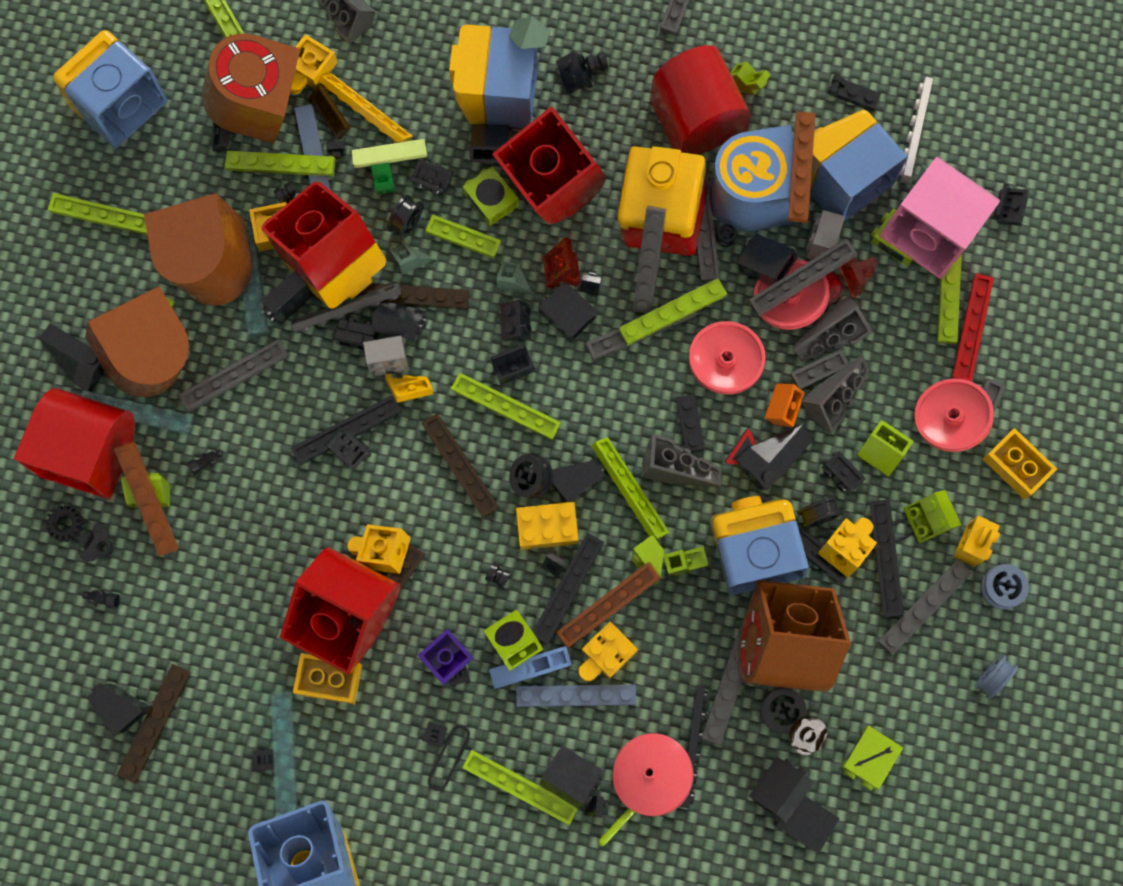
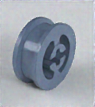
(1011, 577)
(996, 676)

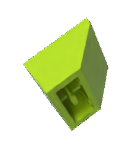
(885, 448)
(160, 485)
(932, 516)
(650, 552)

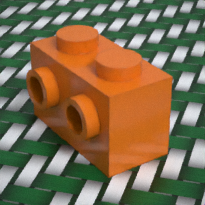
(784, 405)

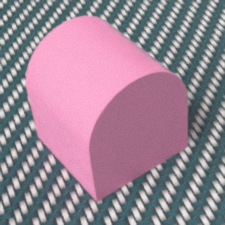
(939, 217)

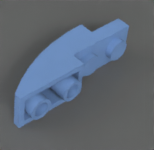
(531, 668)

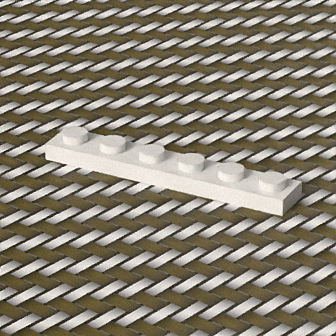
(917, 123)

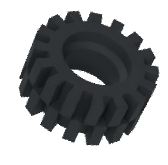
(72, 532)

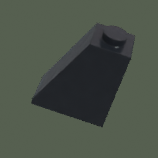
(577, 479)
(117, 707)

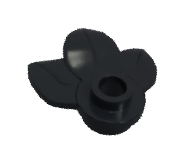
(94, 542)

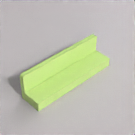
(389, 153)

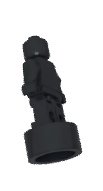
(207, 459)
(100, 597)

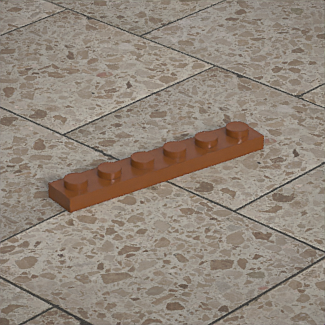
(801, 167)
(146, 498)
(608, 604)

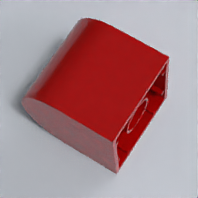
(698, 101)
(551, 167)
(75, 441)
(326, 601)

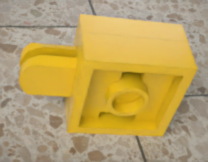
(312, 62)
(258, 218)
(976, 541)
(849, 545)
(381, 548)
(606, 653)

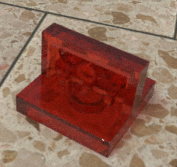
(561, 265)
(857, 274)

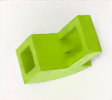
(748, 79)
(686, 561)

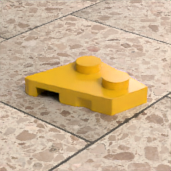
(409, 387)

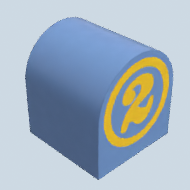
(753, 179)

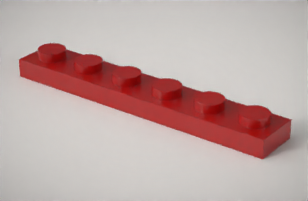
(972, 327)

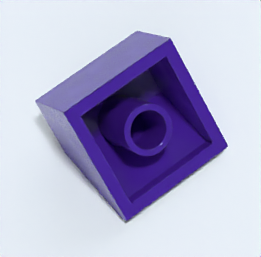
(445, 656)

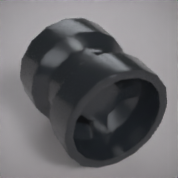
(597, 62)
(285, 194)
(727, 231)
(498, 575)

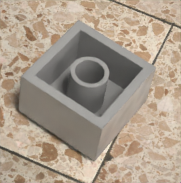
(824, 233)
(386, 355)

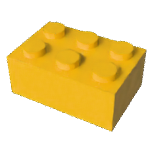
(1019, 464)
(547, 526)
(324, 681)

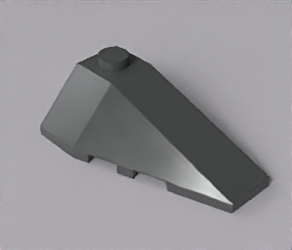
(349, 17)
(836, 328)
(672, 464)

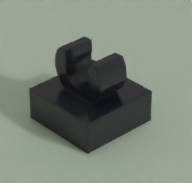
(336, 147)
(590, 283)
(554, 563)
(460, 678)
(435, 734)
(263, 759)
(595, 807)

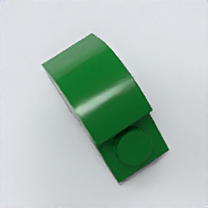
(383, 178)

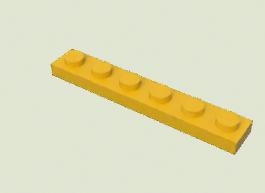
(365, 108)

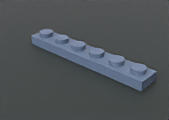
(576, 695)

